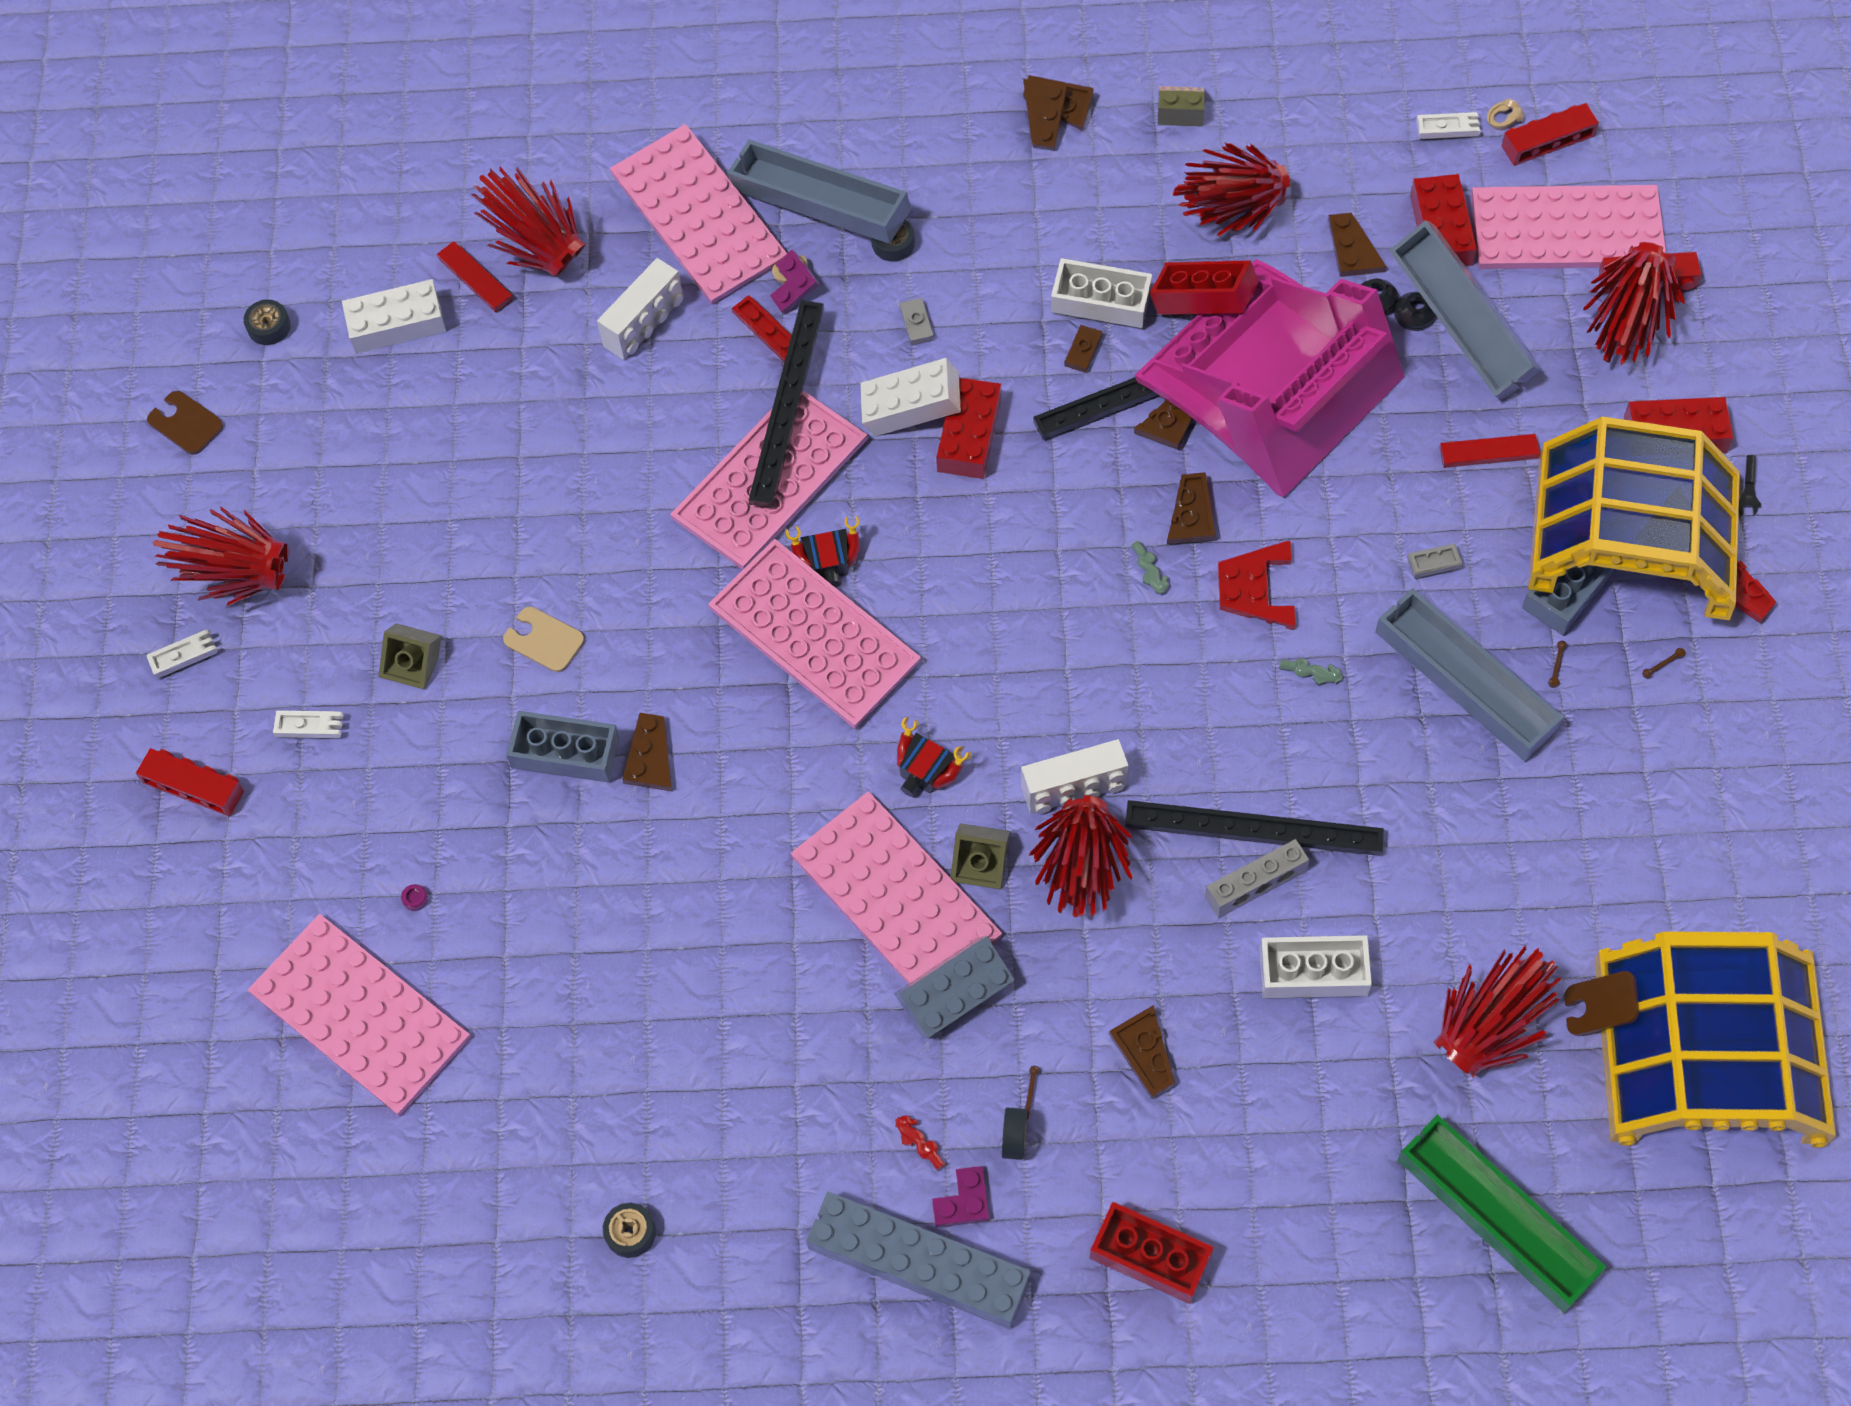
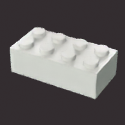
(1101, 293)
(640, 309)
(393, 316)
(910, 397)
(1073, 776)
(1315, 966)

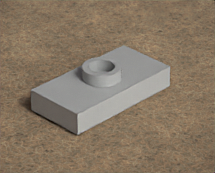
(916, 321)
(1434, 560)

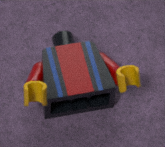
(828, 552)
(925, 762)

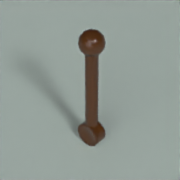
(1679, 653)
(1553, 681)
(1034, 1070)

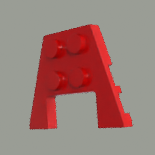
(1244, 585)

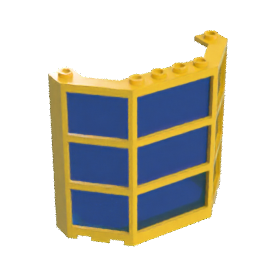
(1638, 504)
(1718, 1038)

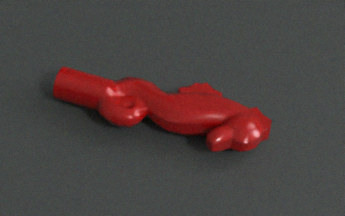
(912, 1136)

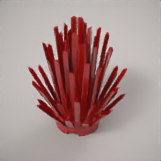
(1234, 188)
(542, 234)
(1643, 277)
(240, 562)
(1084, 853)
(1485, 1018)

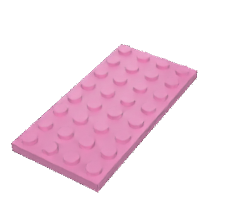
(698, 213)
(1562, 224)
(720, 506)
(814, 633)
(891, 889)
(359, 1014)

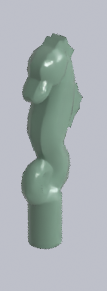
(1152, 577)
(1319, 673)

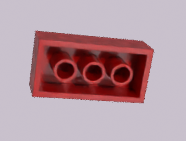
(1444, 205)
(1204, 287)
(1699, 414)
(970, 433)
(1151, 1252)

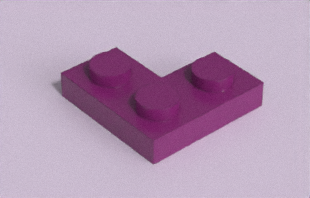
(798, 285)
(966, 1207)

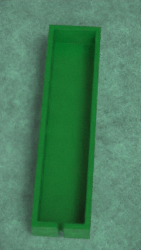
(1501, 1213)

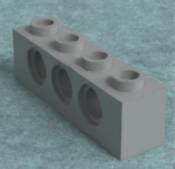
(1256, 878)

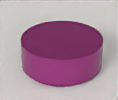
(414, 897)

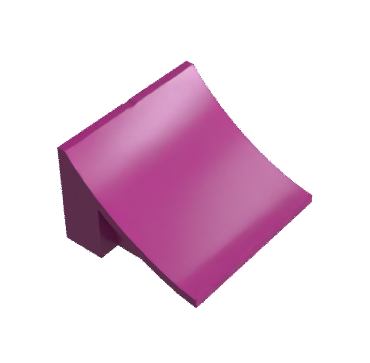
(1282, 374)

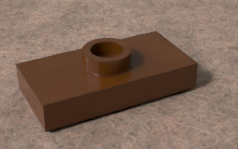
(1083, 348)

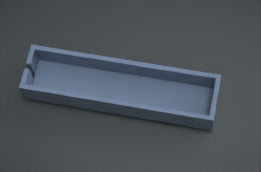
(819, 191)
(1465, 310)
(1469, 674)
(919, 1260)

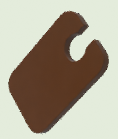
(189, 427)
(1608, 1001)

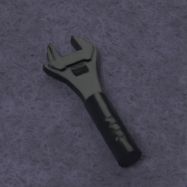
(1749, 496)

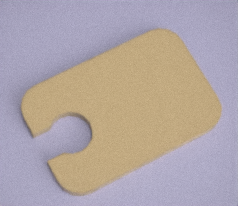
(548, 644)

